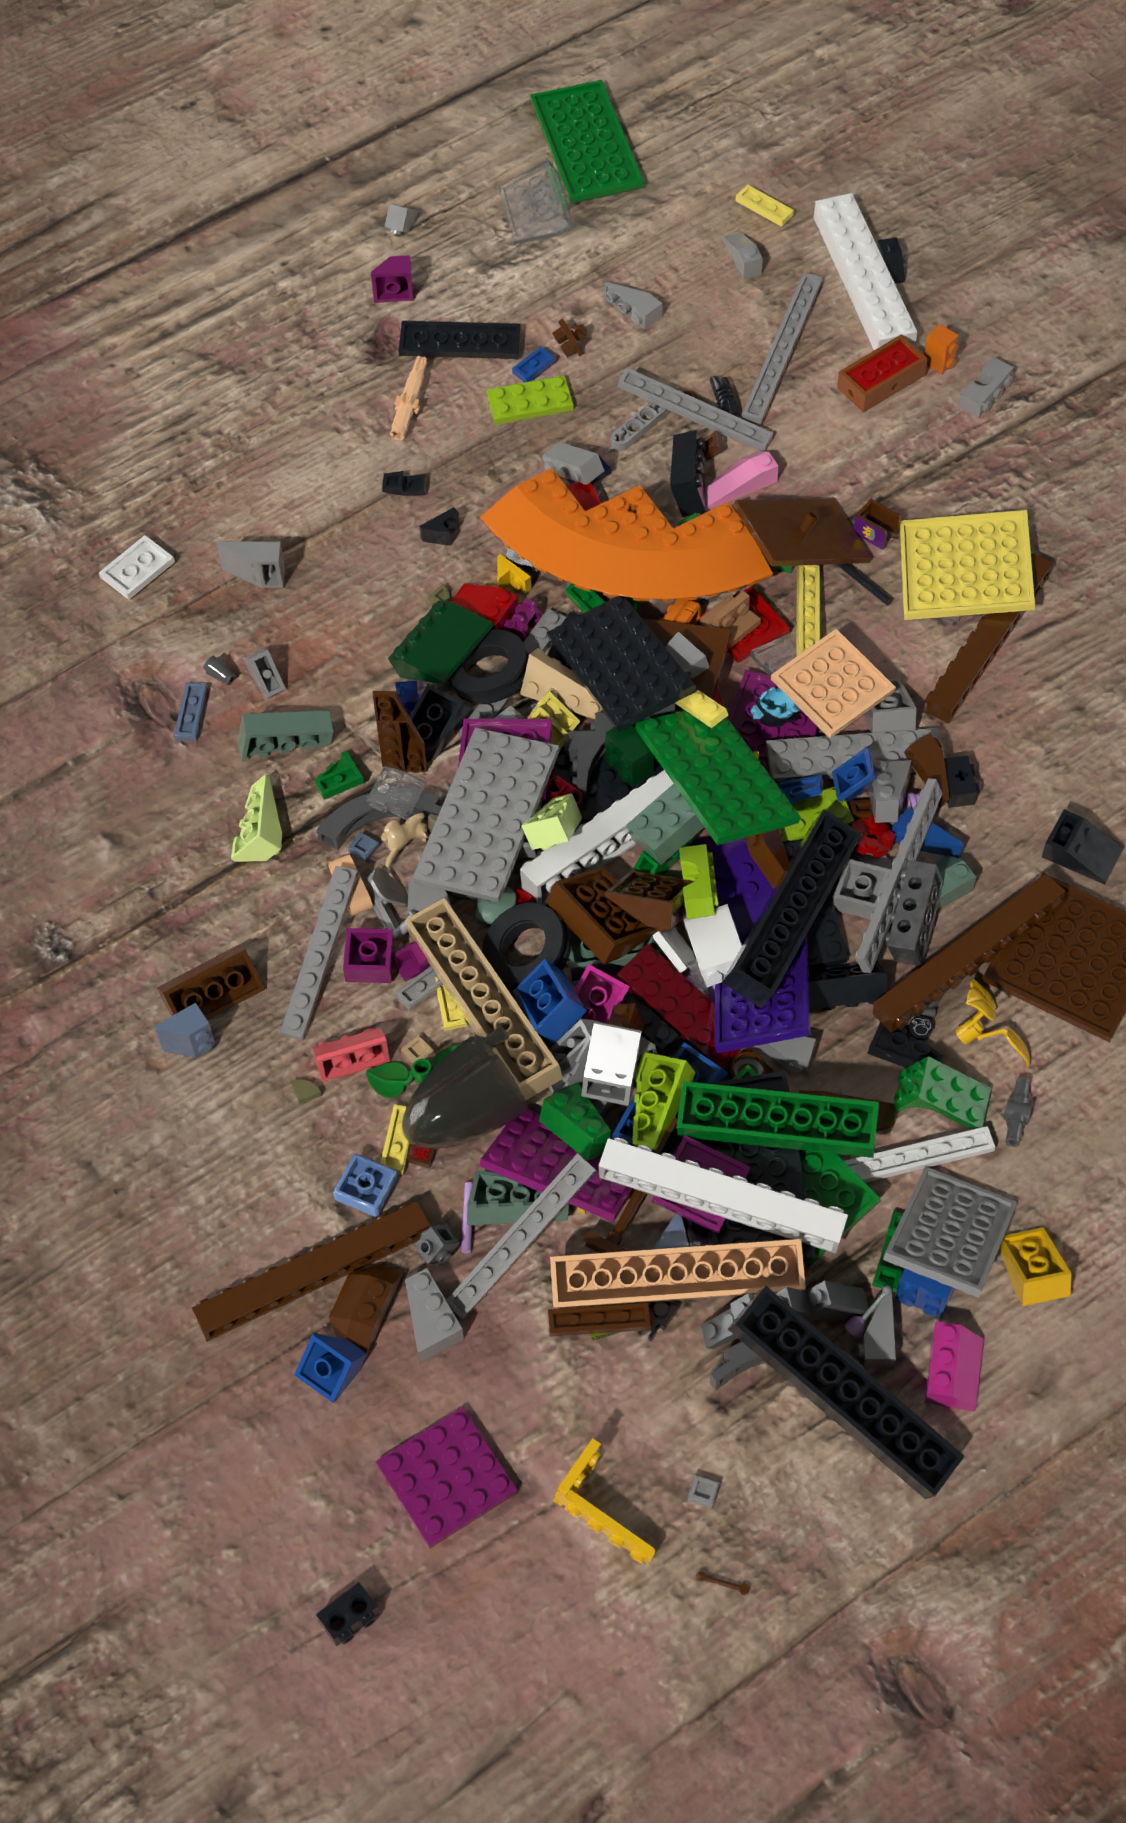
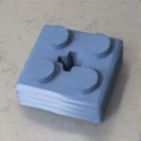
(360, 1172)

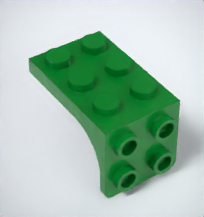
(943, 1090)

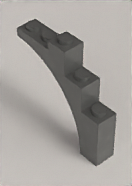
(588, 747)
(820, 1302)

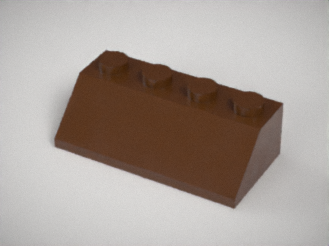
(214, 984)

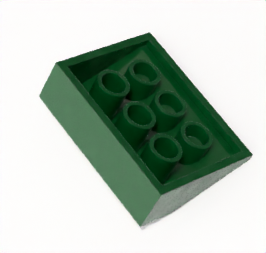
(439, 643)

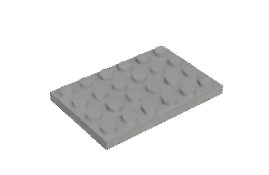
(950, 1231)

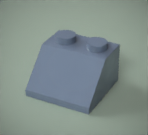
(186, 1033)

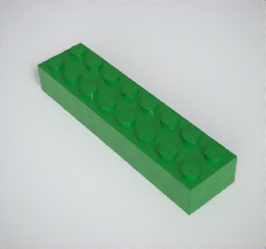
(778, 1119)

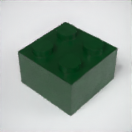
(629, 755)

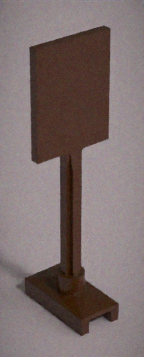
(614, 1238)

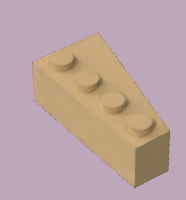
(547, 675)

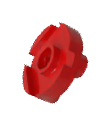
(883, 837)

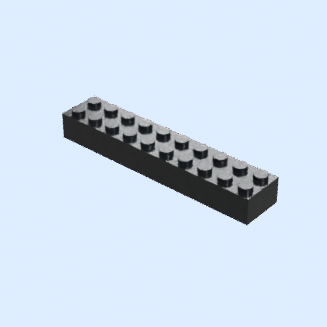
(791, 909)
(846, 1393)

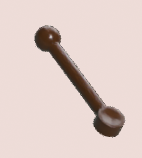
(743, 1588)

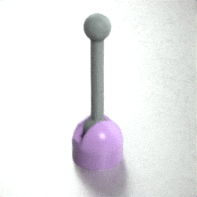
(857, 1325)

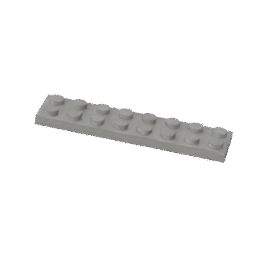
(821, 755)

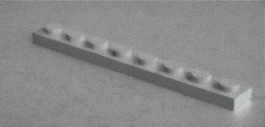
(695, 409)
(536, 639)
(319, 953)
(520, 1236)

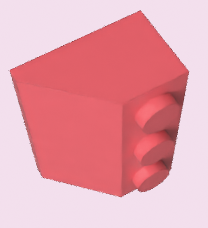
(351, 1054)

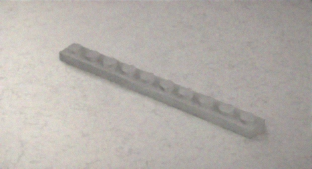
(782, 348)
(887, 900)

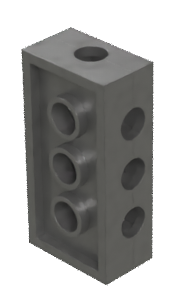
(915, 913)

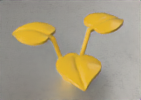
(984, 1002)

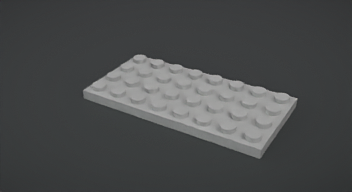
(483, 814)

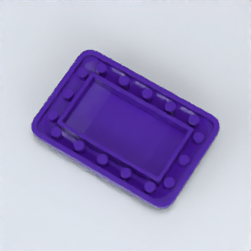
(738, 882)

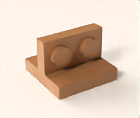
(734, 615)

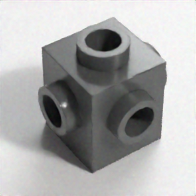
(436, 1244)

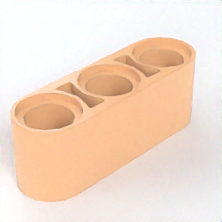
(360, 899)

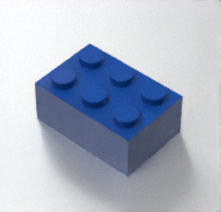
(549, 1001)

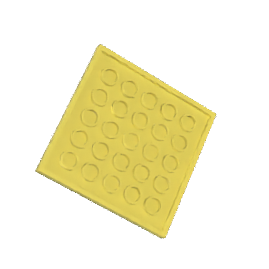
(966, 565)

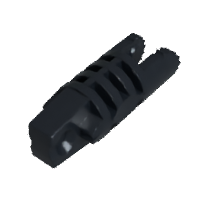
(724, 395)

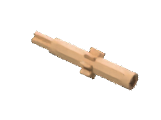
(409, 401)

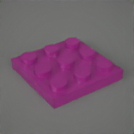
(707, 1158)

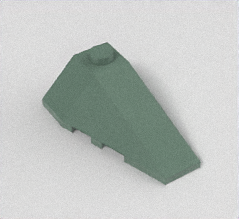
(957, 879)

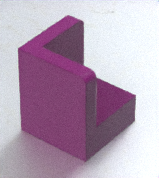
(410, 961)

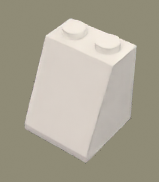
(714, 943)

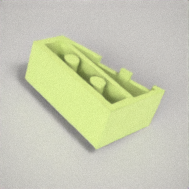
(553, 823)

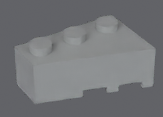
(889, 789)
(572, 1054)
(431, 1316)

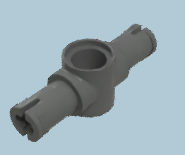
(1017, 1112)

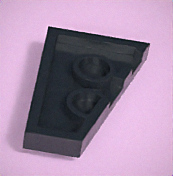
(900, 1047)

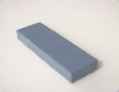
(191, 712)

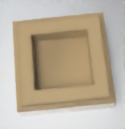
(417, 1049)

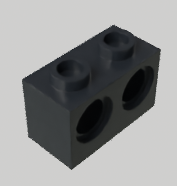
(342, 1609)

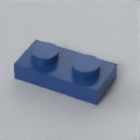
(533, 365)

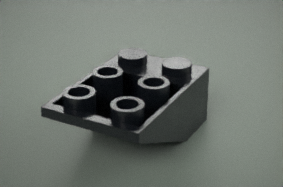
(1081, 847)

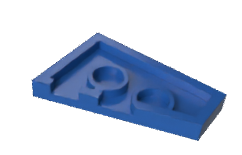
(801, 788)

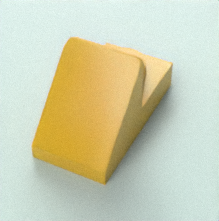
(510, 573)

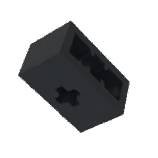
(961, 781)

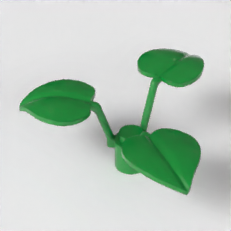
(390, 1078)

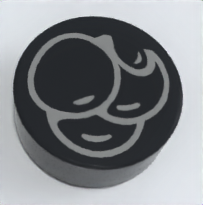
(920, 1028)

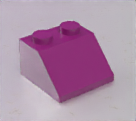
(393, 280)

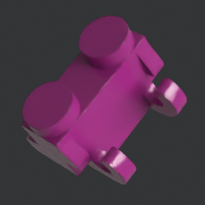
(522, 616)

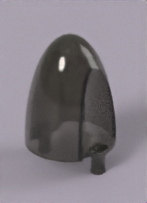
(464, 1096)

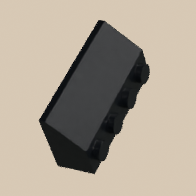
(845, 986)

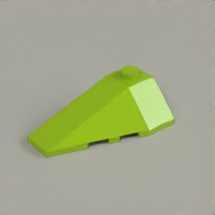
(657, 1096)

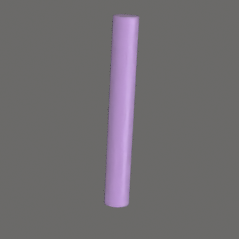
(466, 1229)

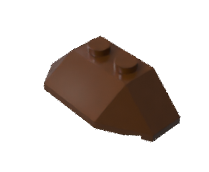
(365, 1304)

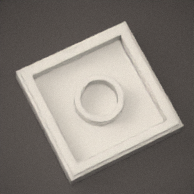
(675, 948)

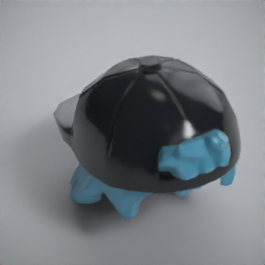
(775, 708)

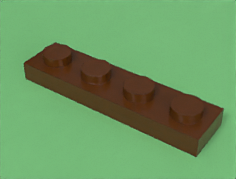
(598, 1319)

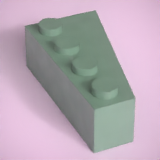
(283, 731)
(501, 1200)

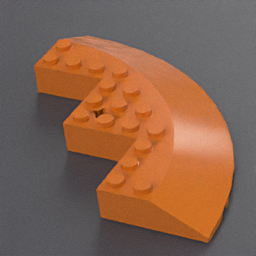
(626, 543)

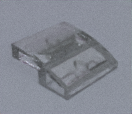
(774, 654)
(396, 792)

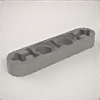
(637, 421)

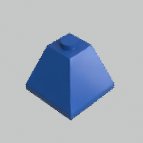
(854, 776)
(329, 1365)

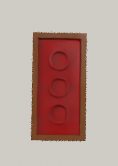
(882, 373)

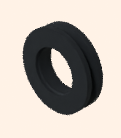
(501, 684)
(510, 925)

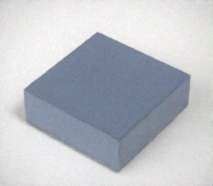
(363, 847)

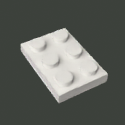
(136, 567)

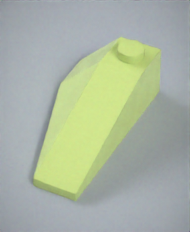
(260, 827)

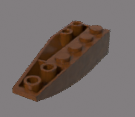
(398, 737)

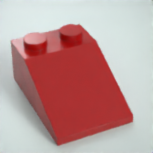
(488, 602)

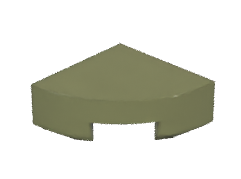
(440, 594)
(305, 1090)

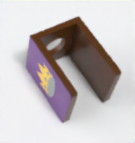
(881, 515)

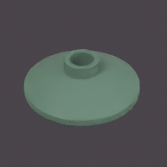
(488, 911)

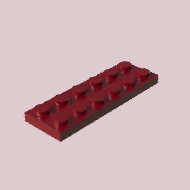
(674, 1001)

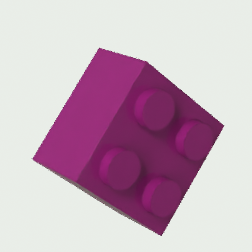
(368, 955)

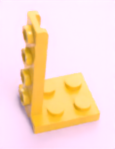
(595, 1518)

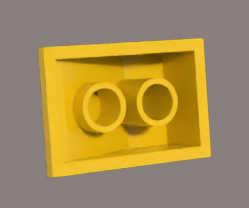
(1035, 1267)

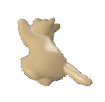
(398, 835)

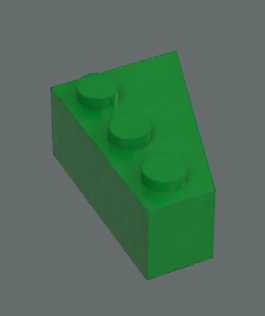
(575, 1121)

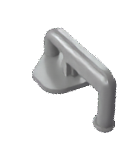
(385, 889)

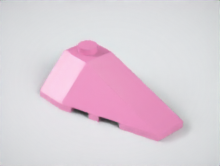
(742, 478)

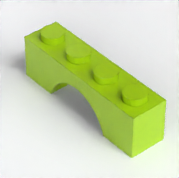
(701, 894)

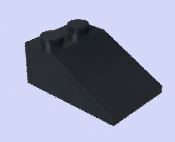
(438, 719)

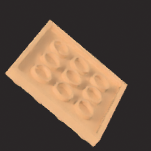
(833, 683)

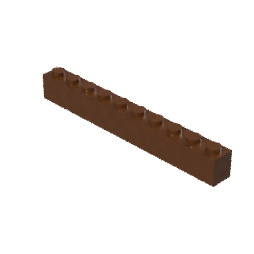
(979, 652)
(968, 953)
(310, 1271)

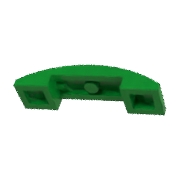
(887, 1272)

